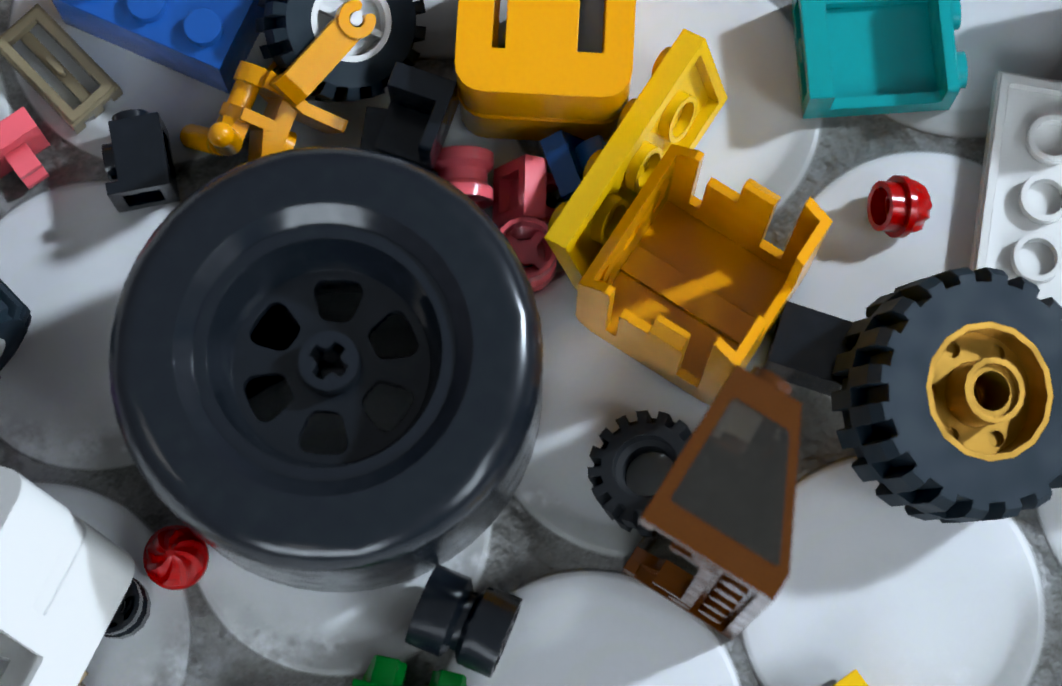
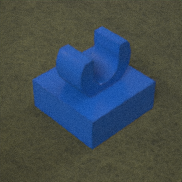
(568, 157)

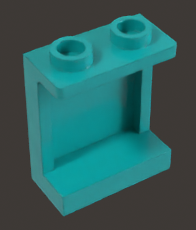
(877, 56)

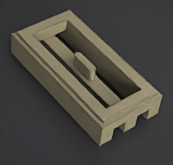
(90, 103)

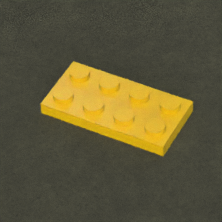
(670, 110)

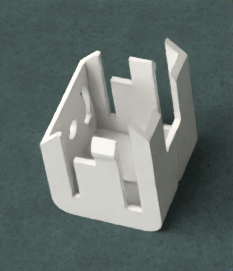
(55, 586)

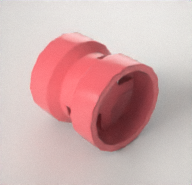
(530, 246)

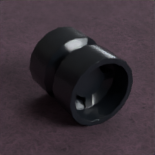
(463, 620)

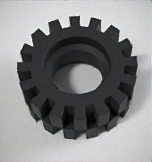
(619, 451)

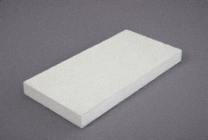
(1022, 184)

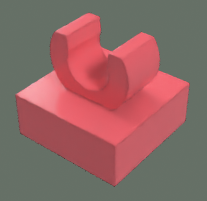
(18, 146)
(522, 190)

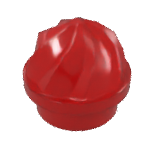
(898, 206)
(175, 557)

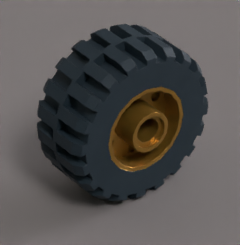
(956, 396)

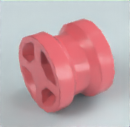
(468, 171)

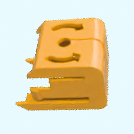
(539, 76)
(693, 278)

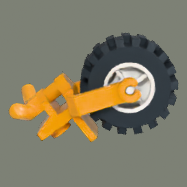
(317, 50)

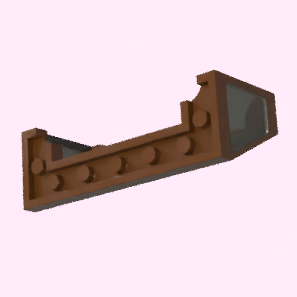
(727, 507)

